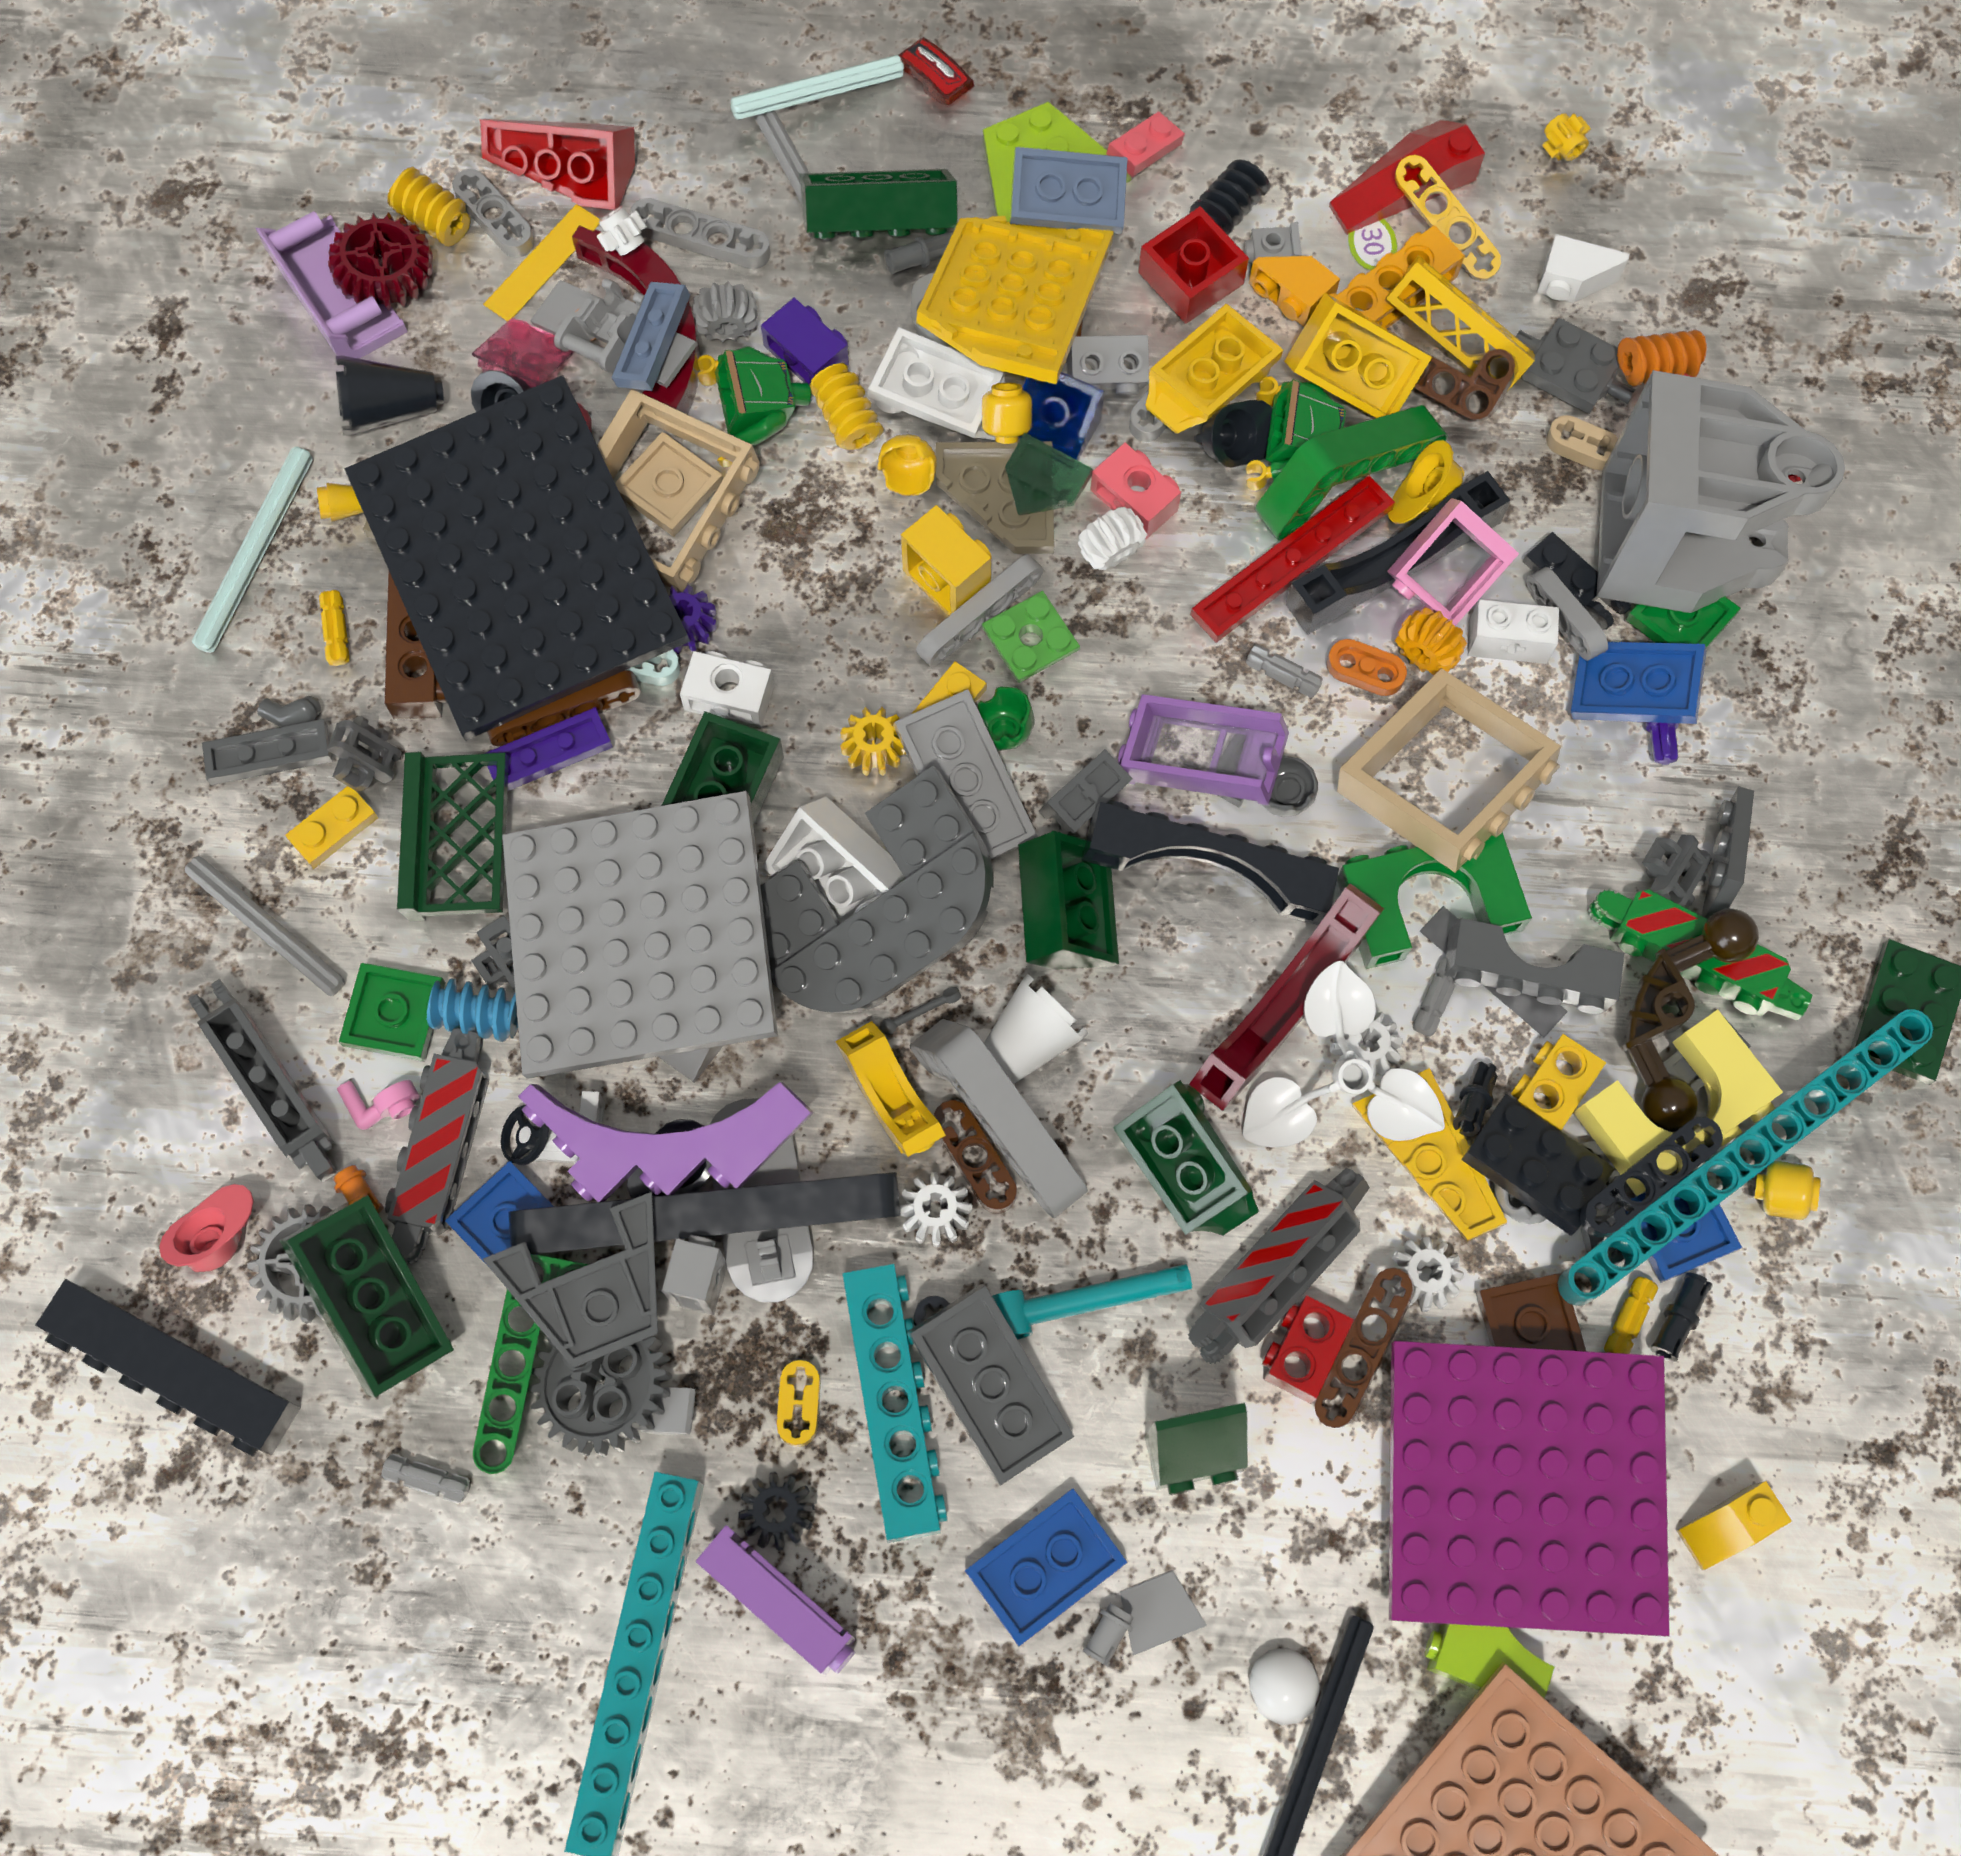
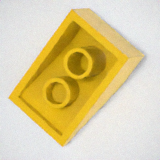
(1356, 358)

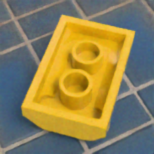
(1209, 369)

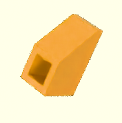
(1293, 284)

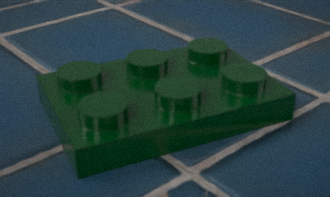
(1916, 981)

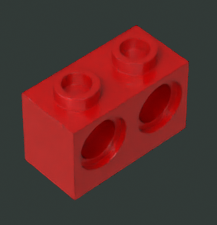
(1315, 1353)

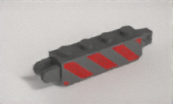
(265, 1082)
(438, 1145)
(1280, 1267)

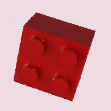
(1193, 264)

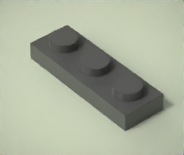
(266, 752)

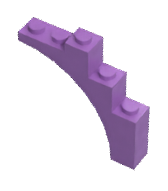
(668, 1160)

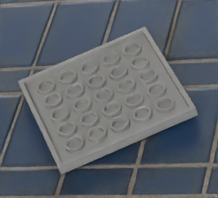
(638, 935)

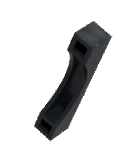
(1350, 582)
(1290, 883)

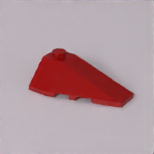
(575, 159)
(1375, 194)

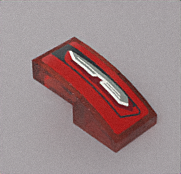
(939, 73)

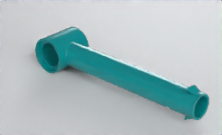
(1023, 1312)

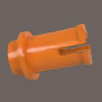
(352, 1184)

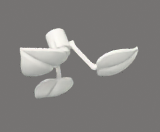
(1402, 1105)

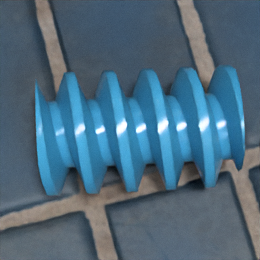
(472, 1011)

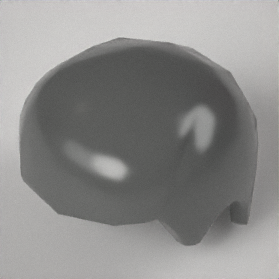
(1293, 788)

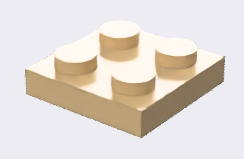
(668, 484)

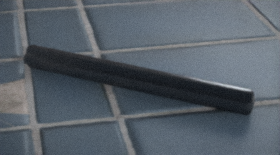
(1319, 1738)

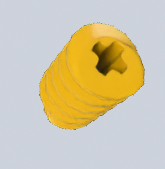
(429, 206)
(845, 407)

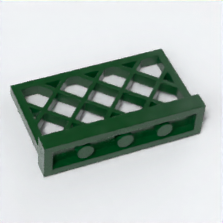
(418, 828)

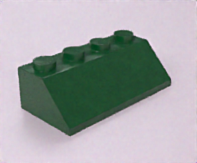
(878, 201)

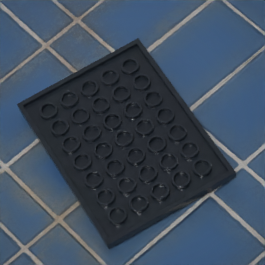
(515, 557)

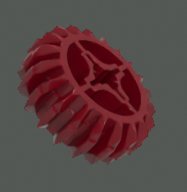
(356, 260)

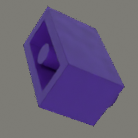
(803, 340)

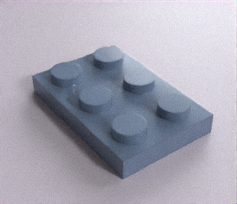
(1068, 190)

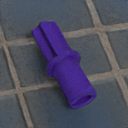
(1663, 742)

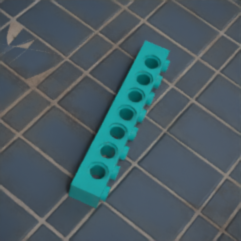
(634, 1667)

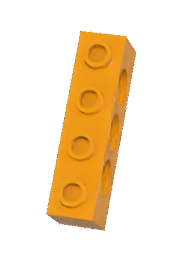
(1368, 290)

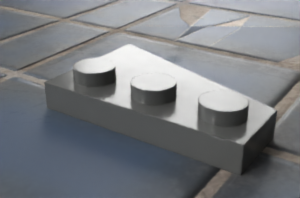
(1730, 852)

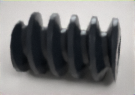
(1233, 194)

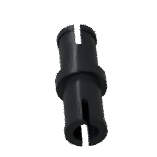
(1681, 1316)

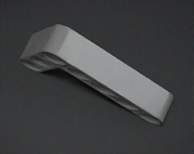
(964, 1060)

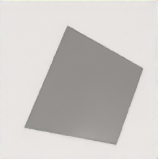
(1159, 1612)

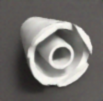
(1031, 1031)

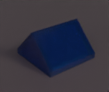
(1065, 413)

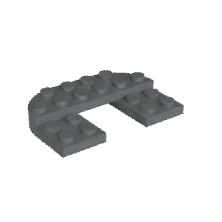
(901, 932)

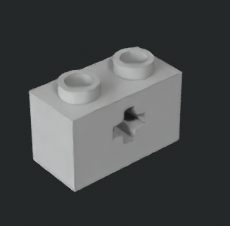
(695, 1275)

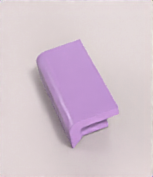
(303, 259)

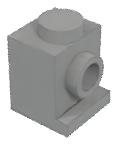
(1273, 242)

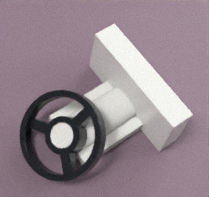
(540, 1140)

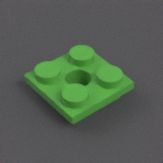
(1030, 616)

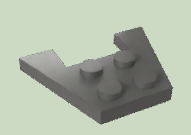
(598, 1304)

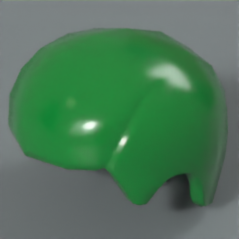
(1008, 717)

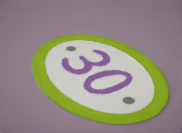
(1372, 243)

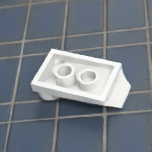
(933, 384)

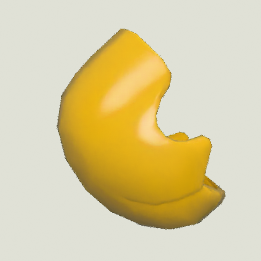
(907, 464)

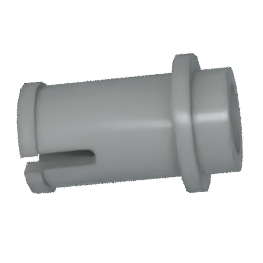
(1108, 1634)

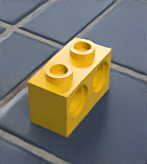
(1562, 1090)

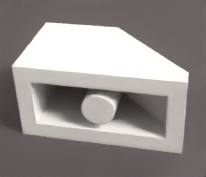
(1579, 269)

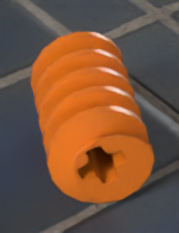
(1666, 353)

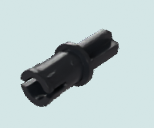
(1476, 1099)

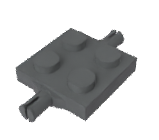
(1574, 366)

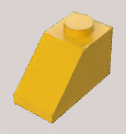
(1734, 1525)

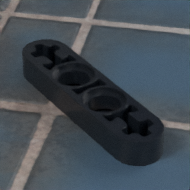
(1650, 1175)

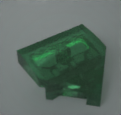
(1044, 477)

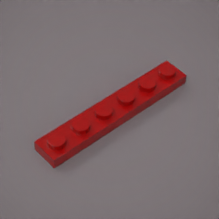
(1292, 558)

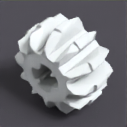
(1112, 538)
(1384, 1044)
(948, 1217)
(1444, 1275)

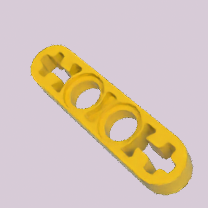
(1453, 214)

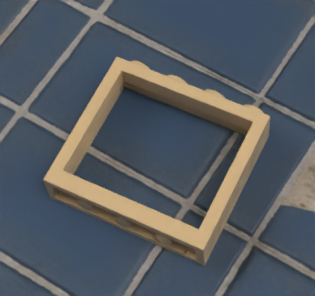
(621, 437)
(1413, 824)

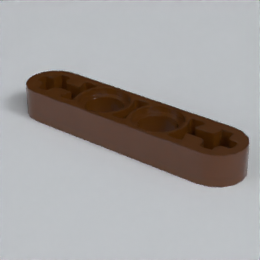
(604, 695)
(1370, 1350)

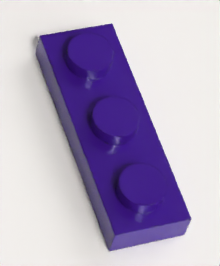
(553, 748)

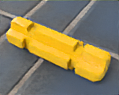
(334, 628)
(1631, 1316)

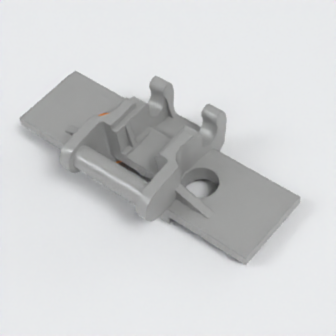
(582, 317)

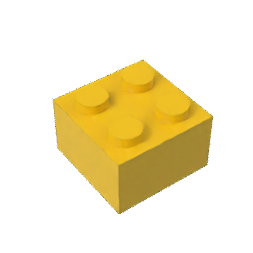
(945, 559)

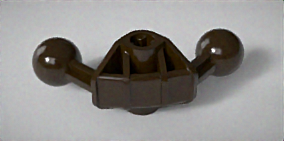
(1726, 936)

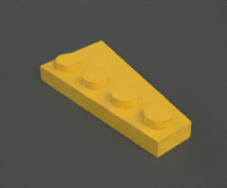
(1438, 1169)

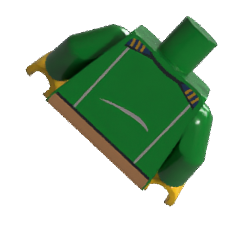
(753, 393)
(1298, 414)

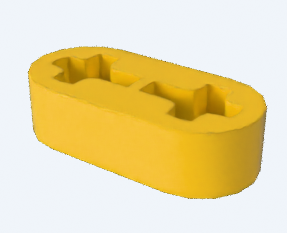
(788, 1402)

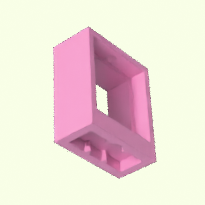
(1500, 558)

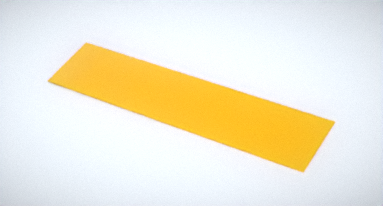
(539, 264)

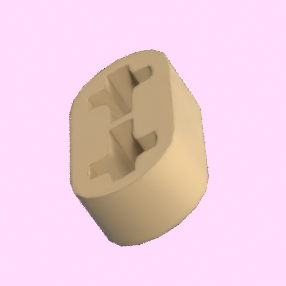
(1582, 441)

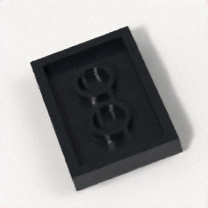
(1537, 1163)

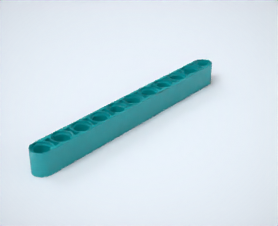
(1761, 1142)

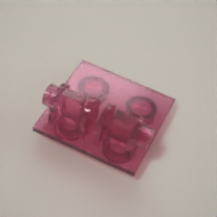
(521, 352)

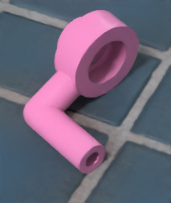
(393, 1101)

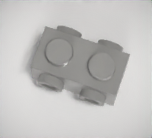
(1107, 360)

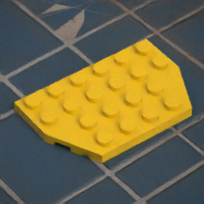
(1014, 293)

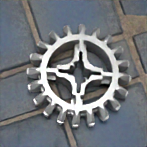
(272, 1261)

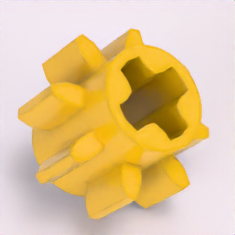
(1566, 137)

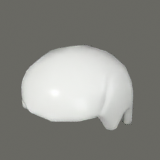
(1284, 1686)

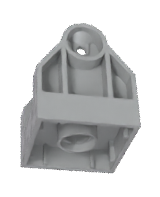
(1694, 482)

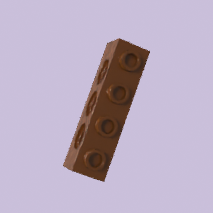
(406, 695)

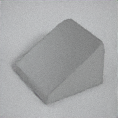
(677, 1415)

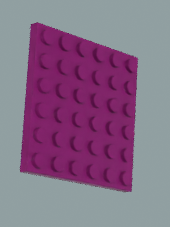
(1528, 1489)

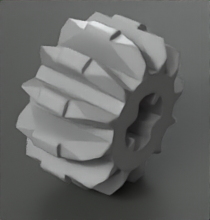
(724, 311)

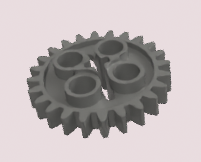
(637, 1387)

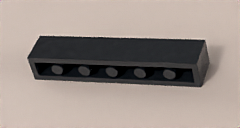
(168, 1368)

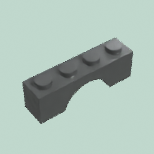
(1482, 956)

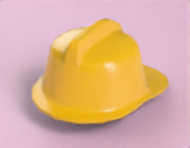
(1428, 482)

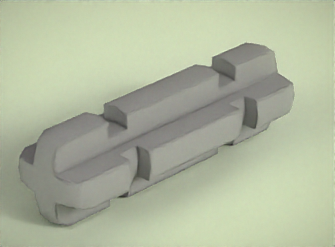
(1284, 671)
(1435, 1002)
(425, 1478)

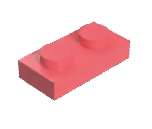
(1146, 143)

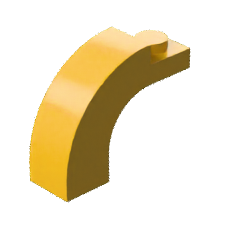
(888, 1090)

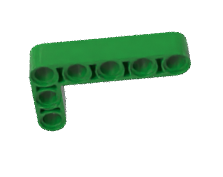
(1342, 458)
(517, 1385)

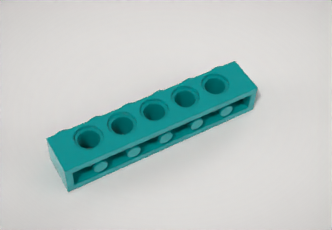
(864, 1291)

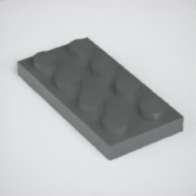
(990, 1384)

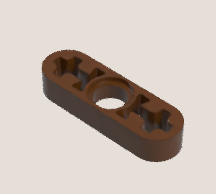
(999, 1177)

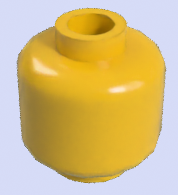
(1006, 412)
(1788, 1190)

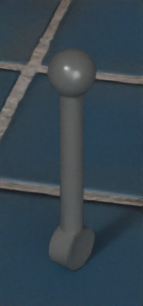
(949, 996)

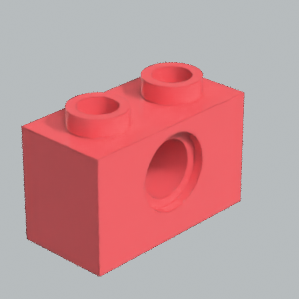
(1131, 468)

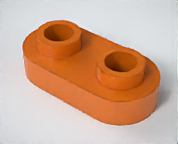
(1367, 665)

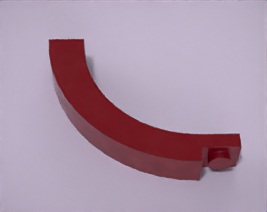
(638, 270)
(1282, 1007)

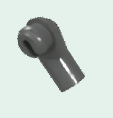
(293, 713)

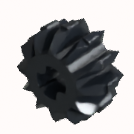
(761, 1511)

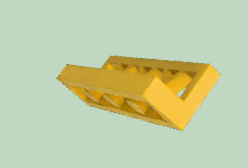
(1463, 309)

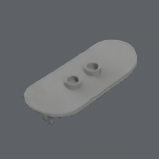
(774, 1261)

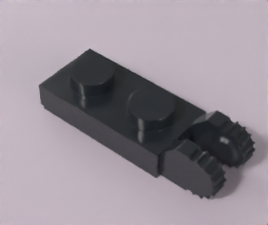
(1575, 575)

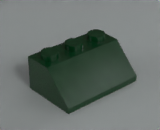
(1066, 905)

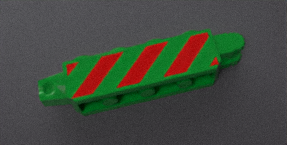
(1655, 923)

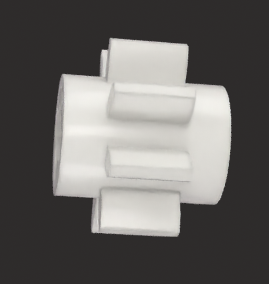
(621, 231)

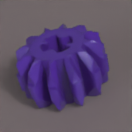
(695, 614)

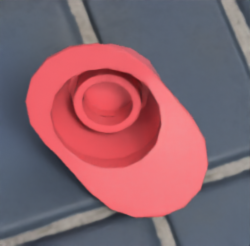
(210, 1232)

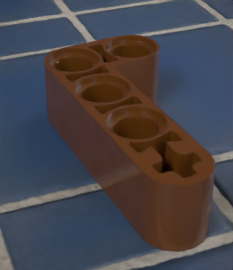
(1466, 386)

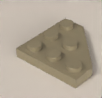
(979, 483)

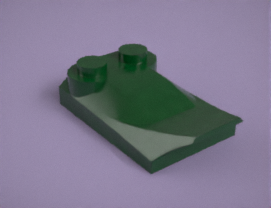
(1187, 1162)

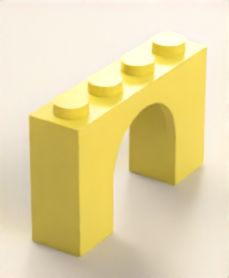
(1734, 1087)

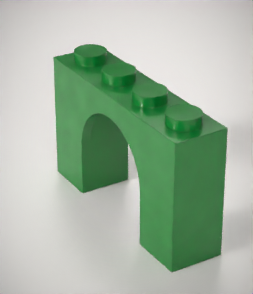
(1488, 882)

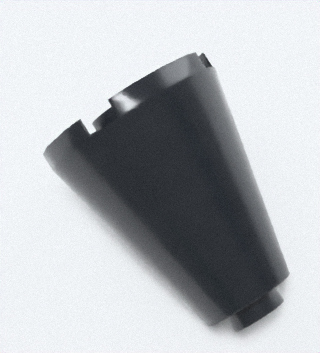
(383, 393)

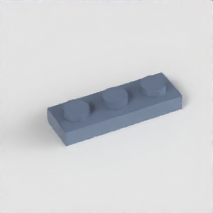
(651, 336)

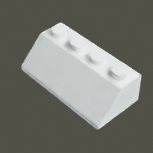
(838, 855)

